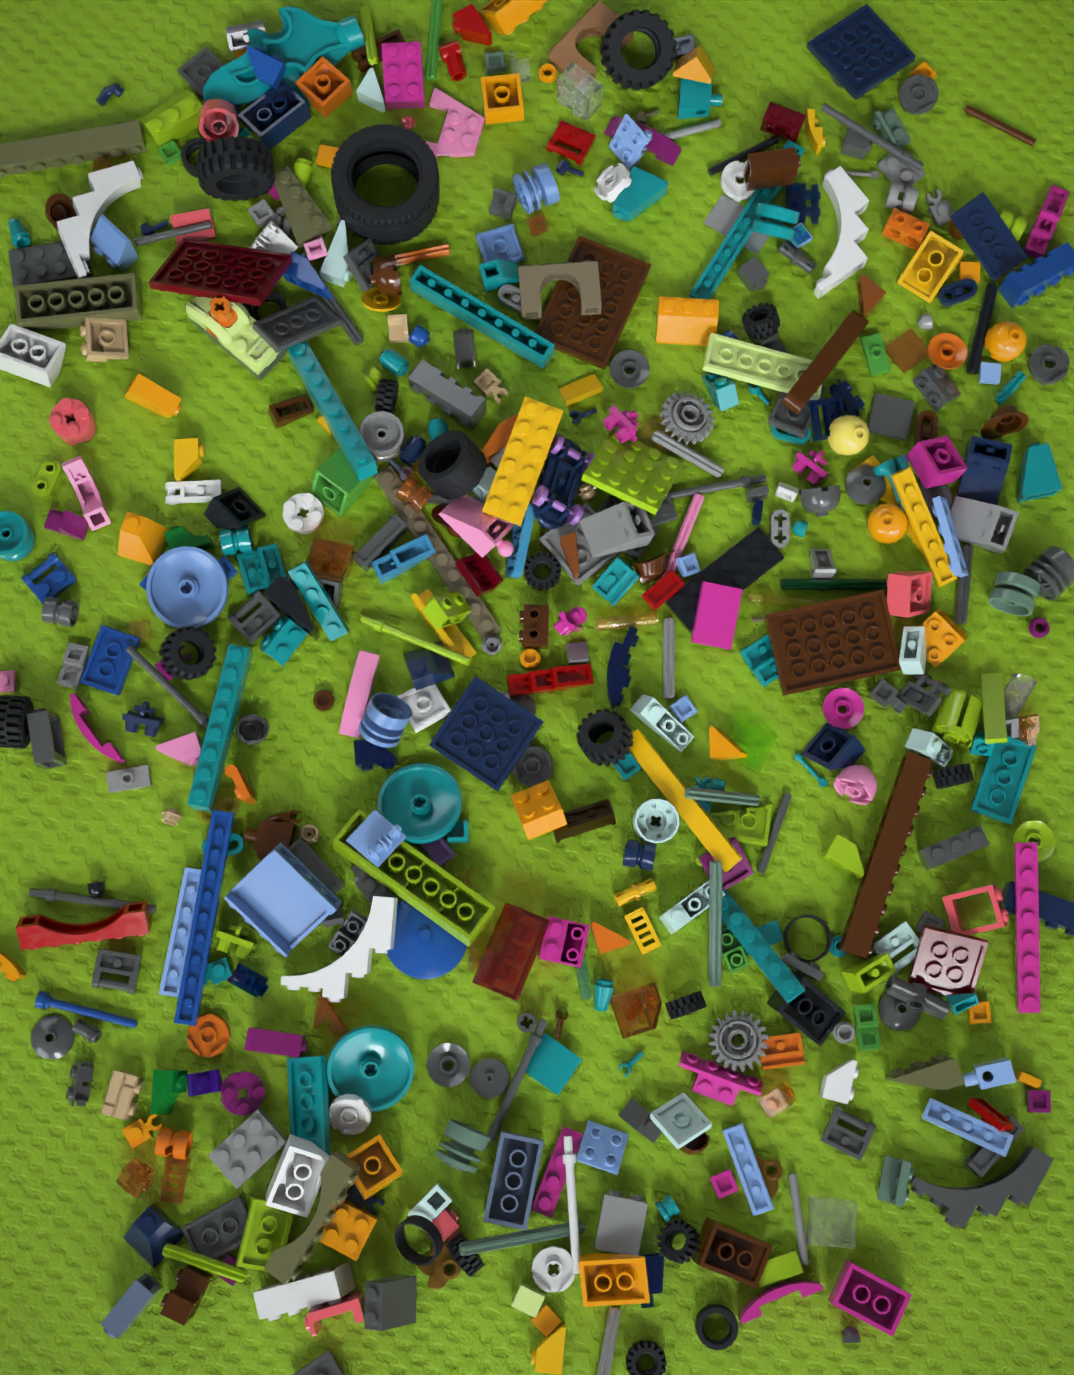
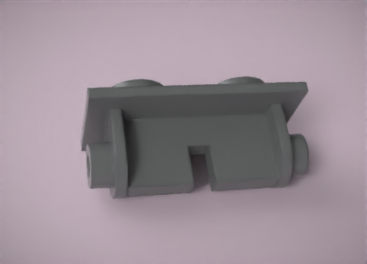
(77, 1091)

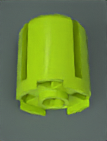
(957, 718)

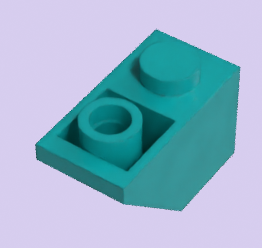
(498, 273)
(721, 390)

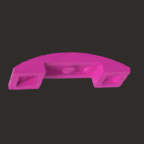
(79, 712)
(752, 1310)

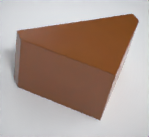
(869, 295)

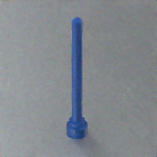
(45, 1000)

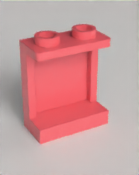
(353, 1301)

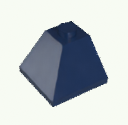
(428, 667)
(833, 748)
(151, 1234)

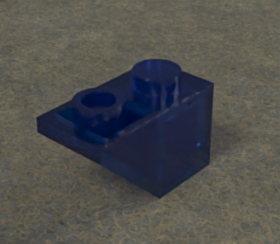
(370, 755)

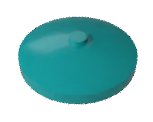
(421, 801)
(371, 1065)

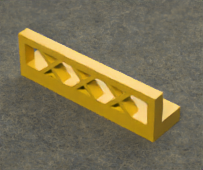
(450, 635)

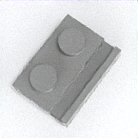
(900, 172)

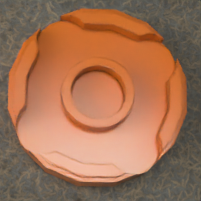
(209, 1036)

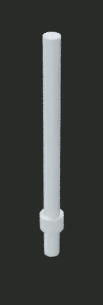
(569, 1160)

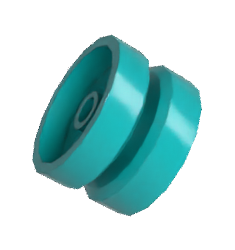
(775, 221)
(16, 537)

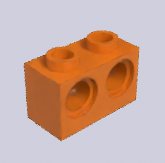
(905, 229)

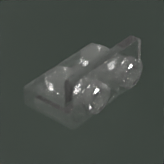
(1017, 692)

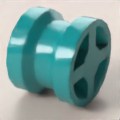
(667, 1208)

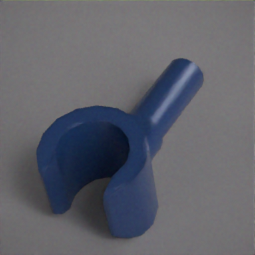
(564, 166)
(146, 229)
(581, 415)

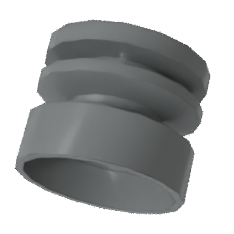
(1052, 571)

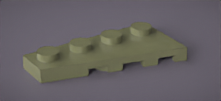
(301, 211)

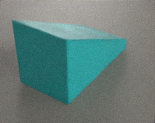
(962, 1002)

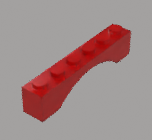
(41, 931)

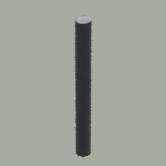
(743, 155)

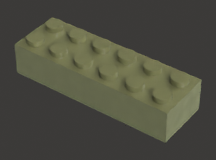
(70, 301)

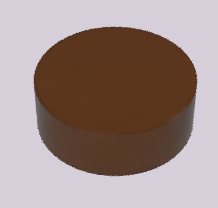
(323, 700)

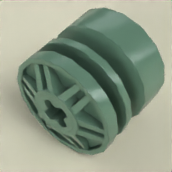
(462, 1146)

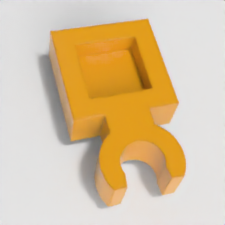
(140, 1131)

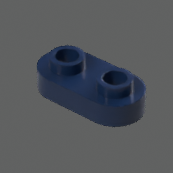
(956, 292)

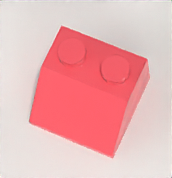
(909, 593)

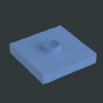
(500, 244)

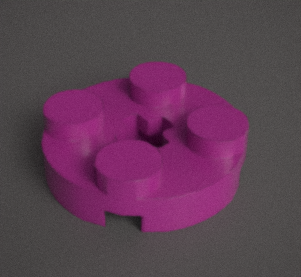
(229, 1093)

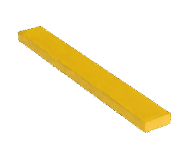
(687, 808)

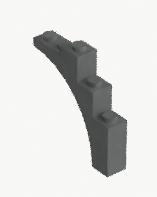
(1018, 1182)

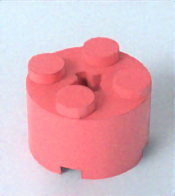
(218, 111)
(72, 421)

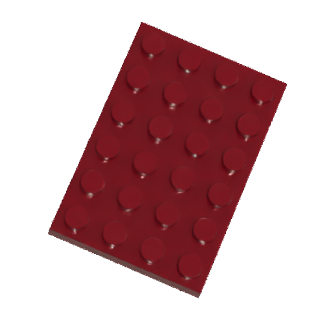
(221, 271)

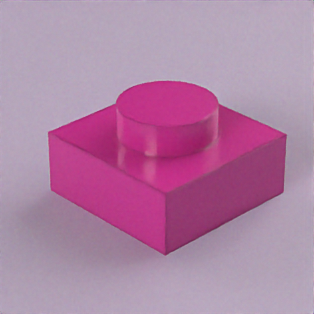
(724, 1183)

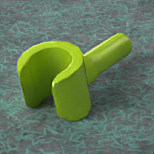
(933, 228)

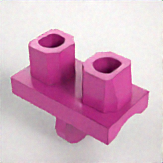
(625, 421)
(817, 473)
(571, 621)

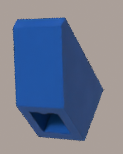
(266, 68)

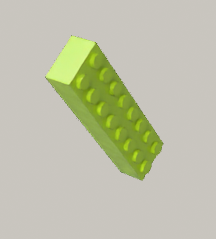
(422, 885)

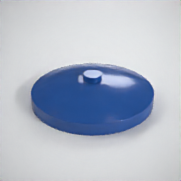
(422, 946)

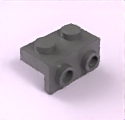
(936, 387)

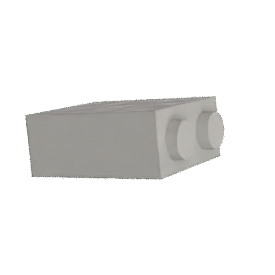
(620, 1223)

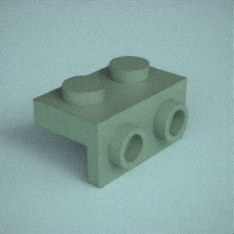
(894, 1181)

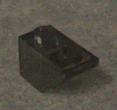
(464, 348)

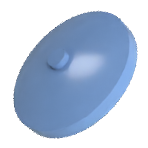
(187, 587)

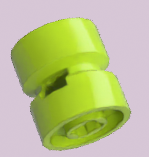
(1015, 224)

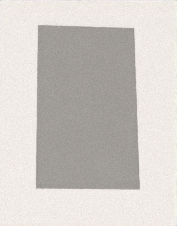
(724, 217)

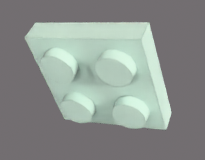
(680, 1120)

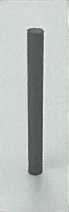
(173, 233)
(774, 833)

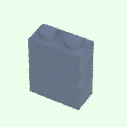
(131, 1306)

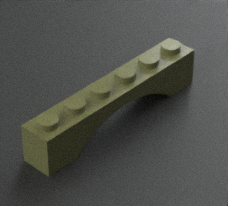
(335, 1179)

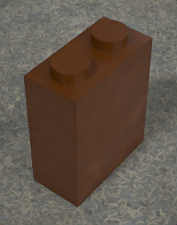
(771, 168)

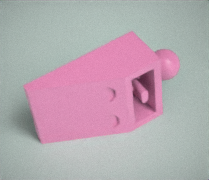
(477, 528)

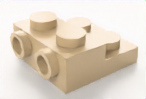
(104, 339)

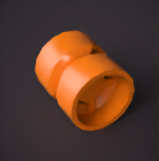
(173, 1143)

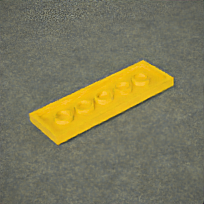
(522, 461)

